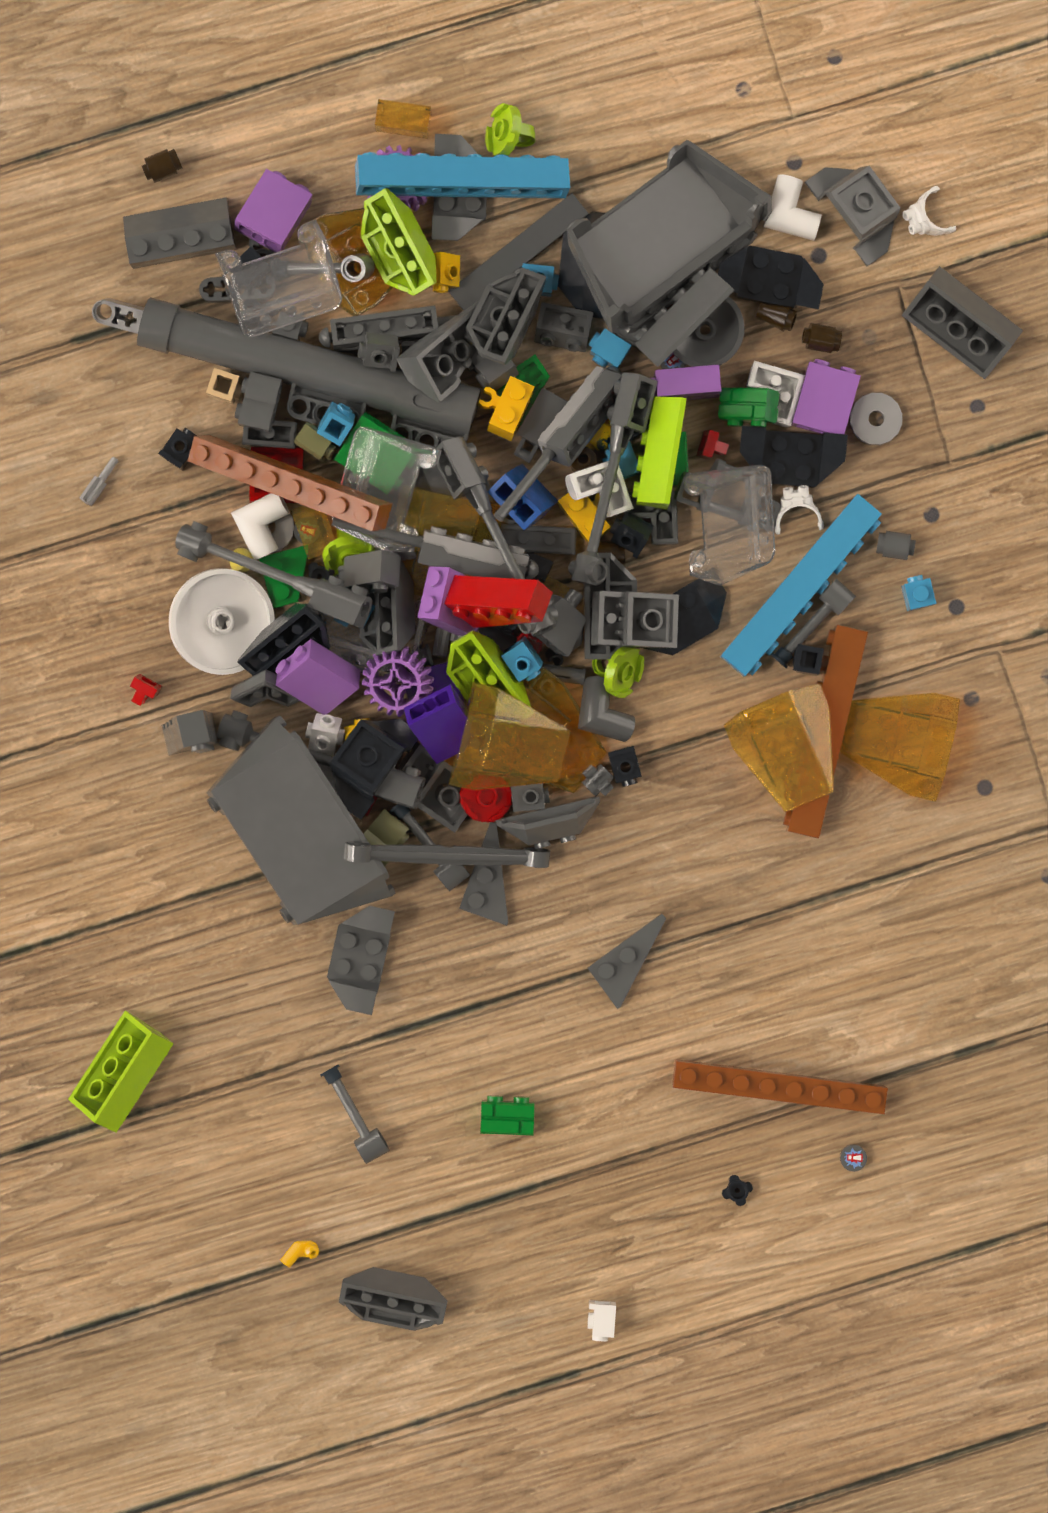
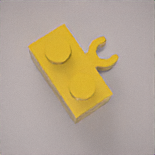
(508, 407)
(582, 514)

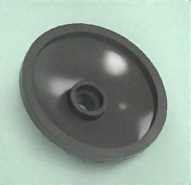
(720, 344)

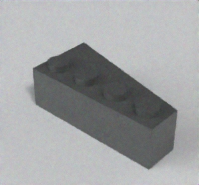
(191, 733)

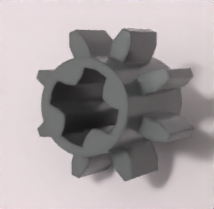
(597, 780)

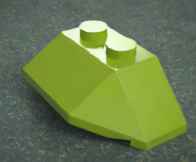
(397, 244)
(480, 661)

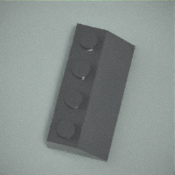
(178, 233)
(683, 316)
(962, 323)

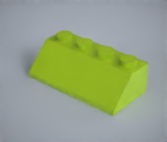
(660, 452)
(120, 1072)

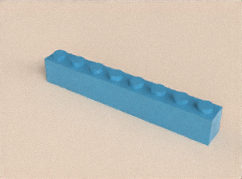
(463, 176)
(800, 585)

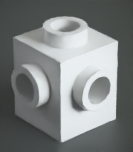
(325, 734)

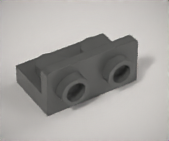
(563, 327)

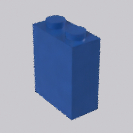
(532, 505)

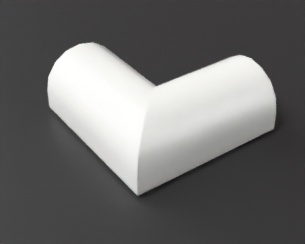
(785, 215)
(780, 380)
(590, 481)
(253, 523)

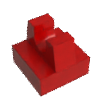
(709, 444)
(144, 688)

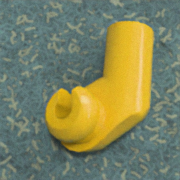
(300, 1249)

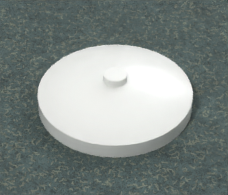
(218, 619)

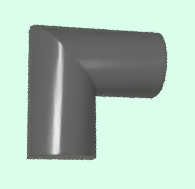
(281, 436)
(664, 521)
(259, 688)
(597, 716)

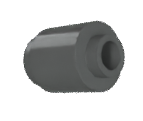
(895, 545)

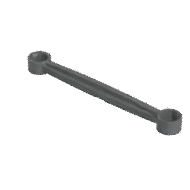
(440, 854)

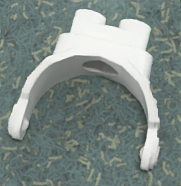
(920, 222)
(794, 498)

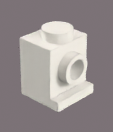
(602, 1320)

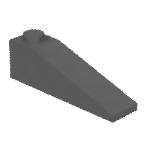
(440, 357)

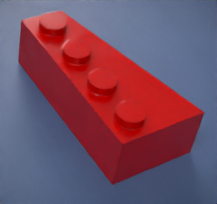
(497, 600)

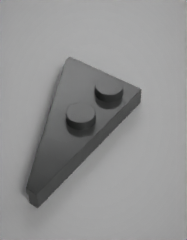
(486, 886)
(621, 965)

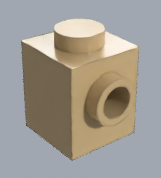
(224, 386)

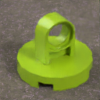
(508, 131)
(343, 546)
(621, 671)

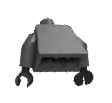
(569, 628)

